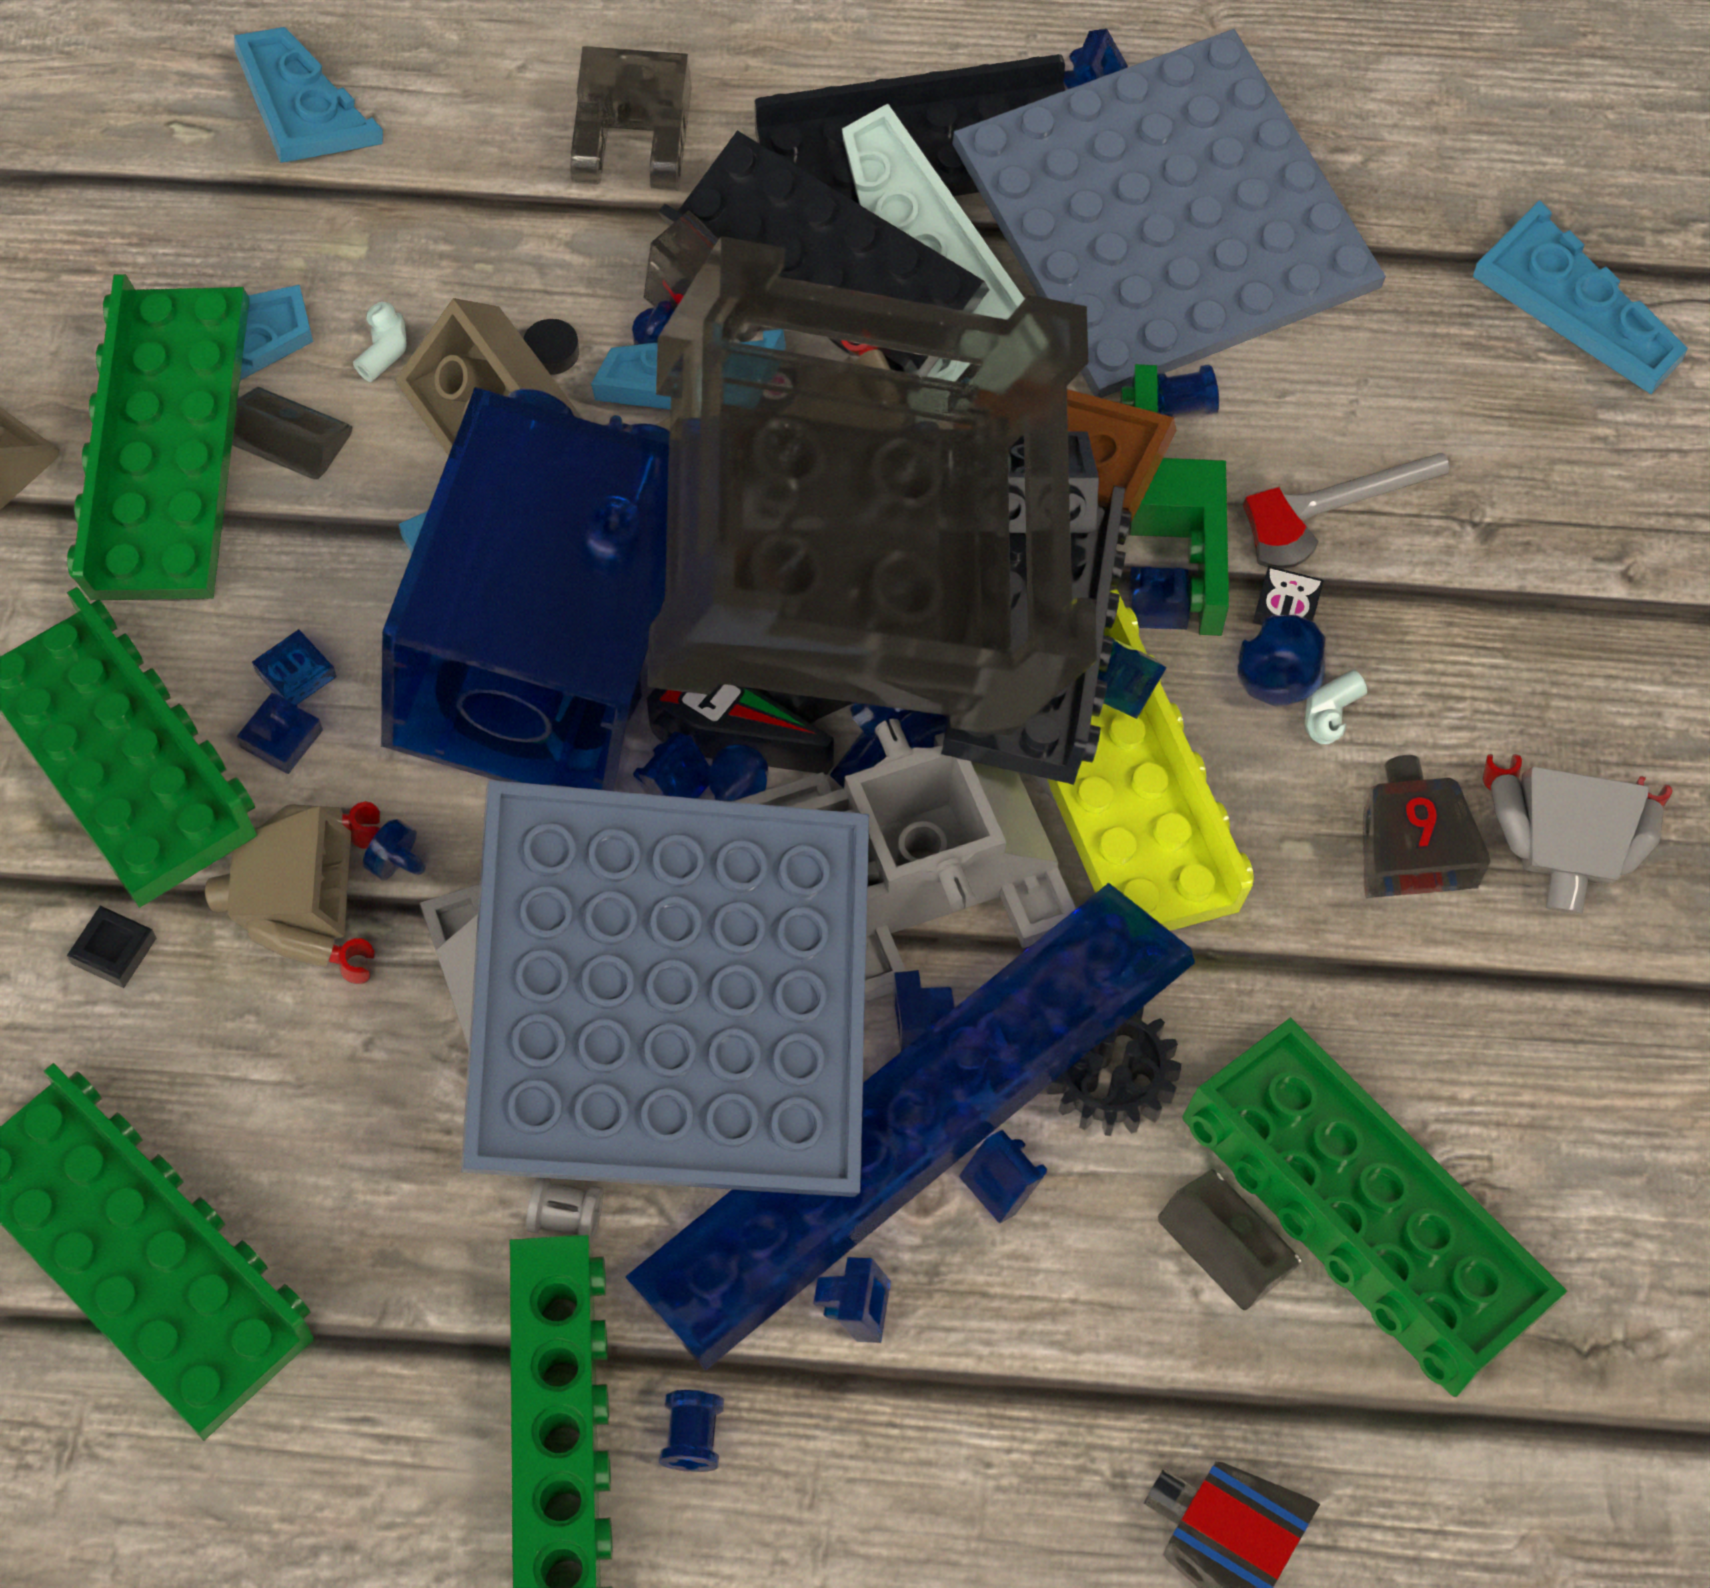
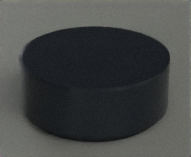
(553, 344)

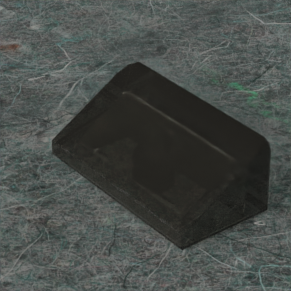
(288, 432)
(1228, 1239)

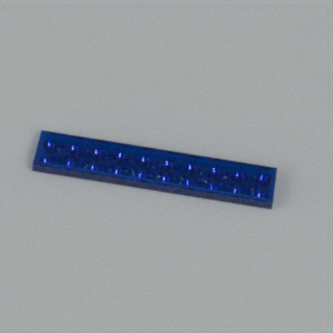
(917, 1121)

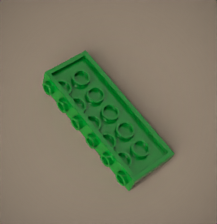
(159, 443)
(121, 753)
(1371, 1206)
(143, 1256)

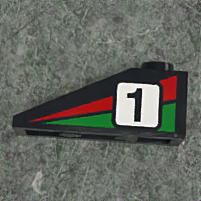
(741, 717)

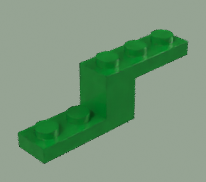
(1191, 503)

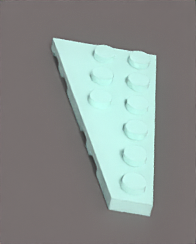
(905, 190)

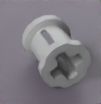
(548, 1195)

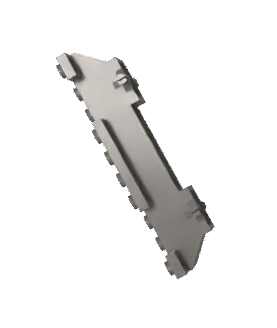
(916, 798)

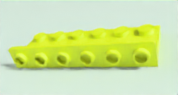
(1149, 815)

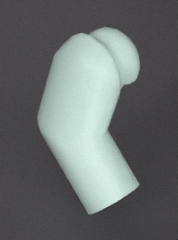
(388, 341)
(1326, 706)

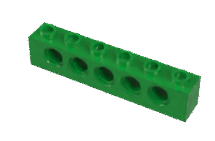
(540, 1274)

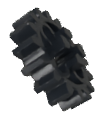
(1125, 1099)

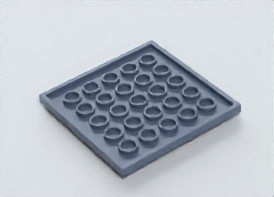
(1169, 209)
(668, 992)

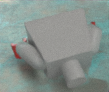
(1574, 826)

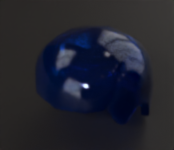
(1283, 661)

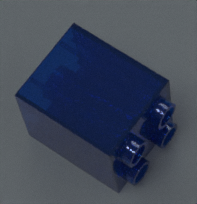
(506, 631)

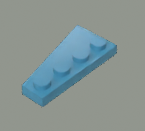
(1566, 291)

